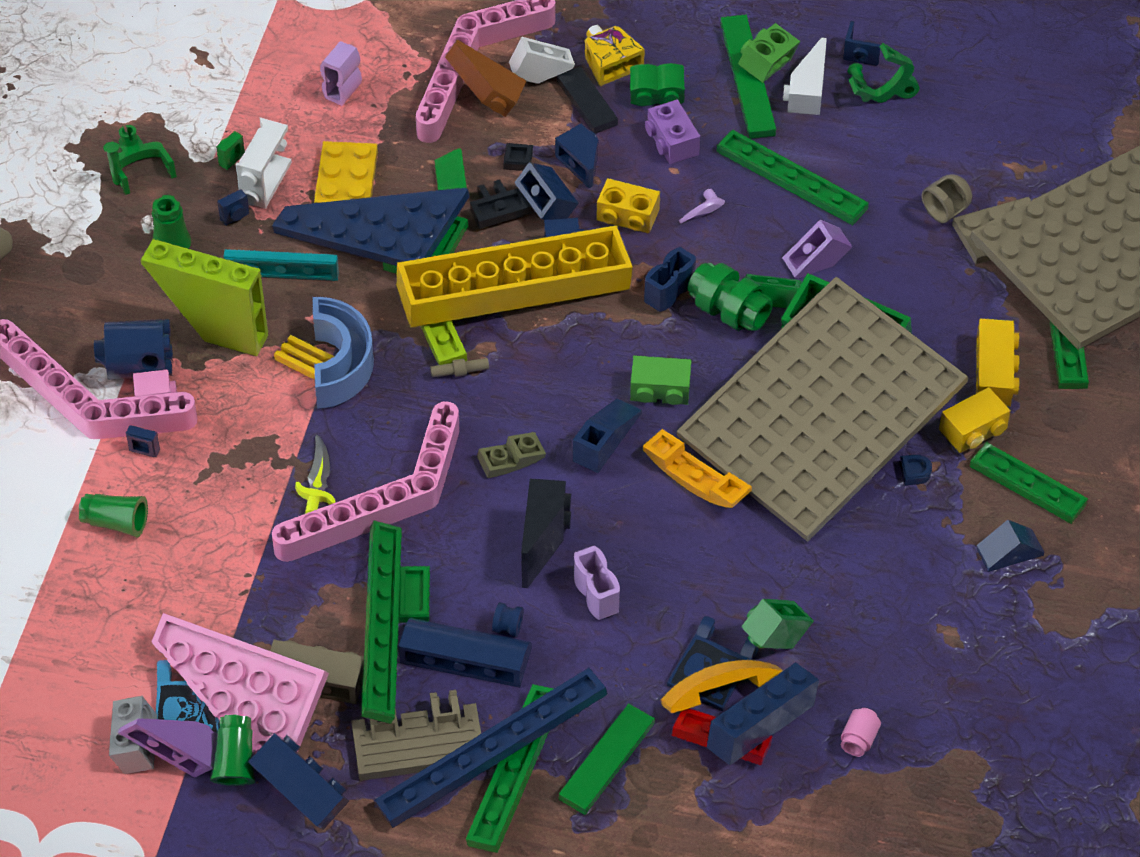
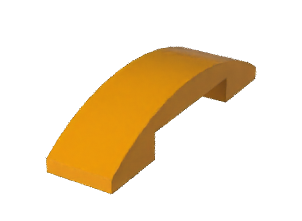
(692, 473)
(686, 693)

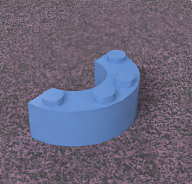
(353, 365)

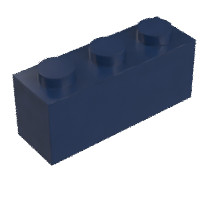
(300, 780)

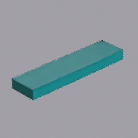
(288, 264)

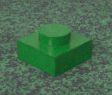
(230, 150)

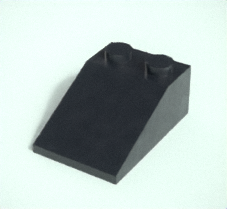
(544, 525)

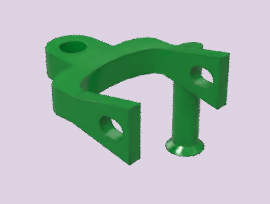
(900, 84)
(131, 151)

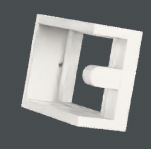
(259, 168)

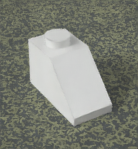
(539, 60)

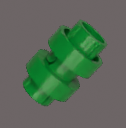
(740, 302)

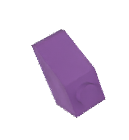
(817, 250)

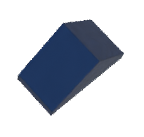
(1008, 546)

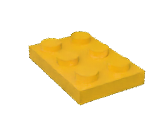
(346, 171)

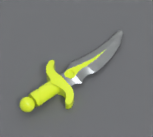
(317, 479)

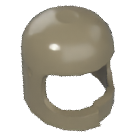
(947, 197)

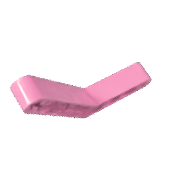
(476, 30)
(91, 416)
(297, 536)

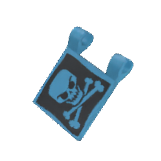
(178, 701)

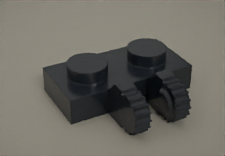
(499, 207)

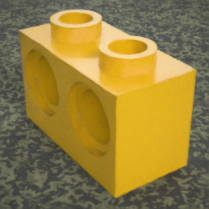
(628, 205)

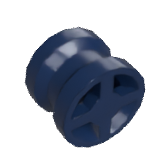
(508, 619)

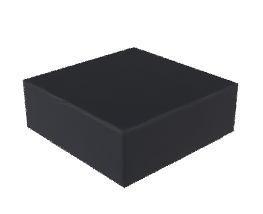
(517, 156)

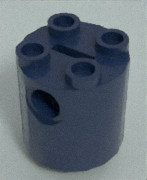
(134, 348)

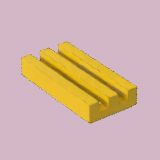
(307, 353)

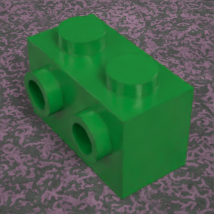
(776, 624)

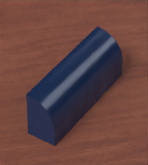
(464, 652)

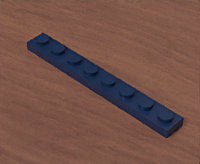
(490, 747)

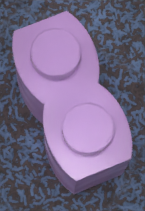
(341, 73)
(596, 582)

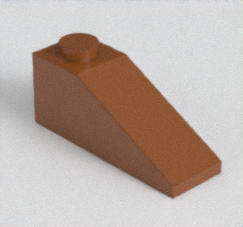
(488, 80)

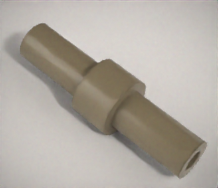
(459, 367)

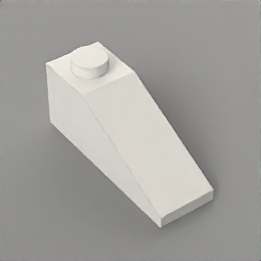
(806, 82)

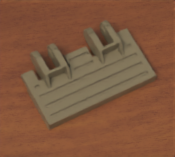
(415, 745)

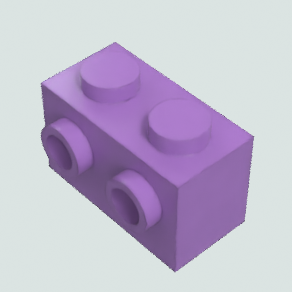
(673, 132)

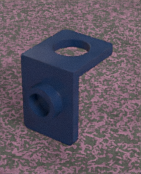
(860, 51)

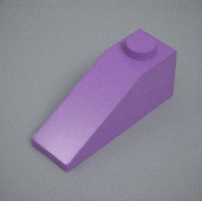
(180, 743)

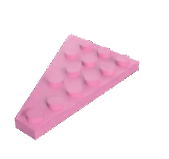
(243, 679)

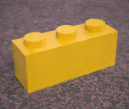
(996, 358)

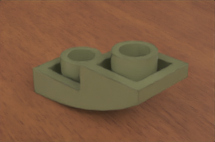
(514, 455)

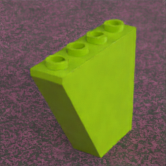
(213, 294)

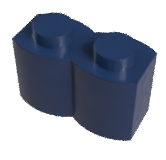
(669, 279)

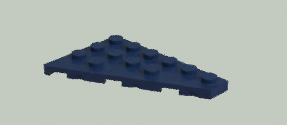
(377, 227)

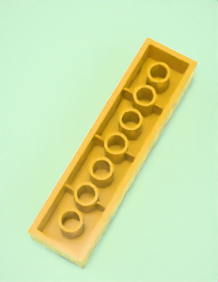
(513, 276)

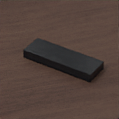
(587, 100)

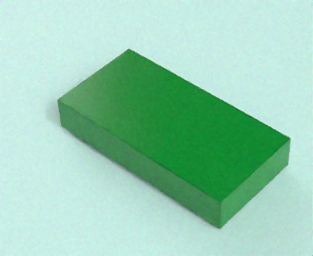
(414, 593)

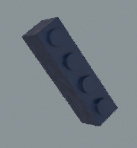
(762, 713)

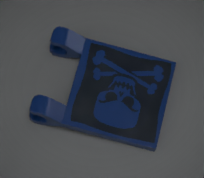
(705, 653)

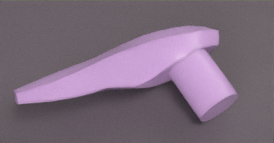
(711, 204)

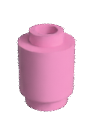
(860, 731)

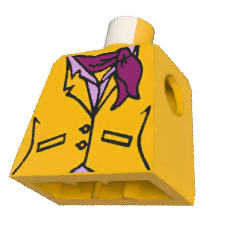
(611, 53)

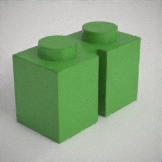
(660, 379)

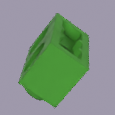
(768, 52)

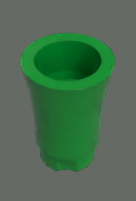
(169, 222)
(116, 513)
(233, 752)

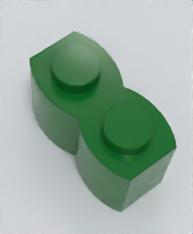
(656, 84)

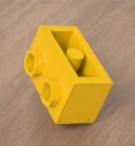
(974, 420)

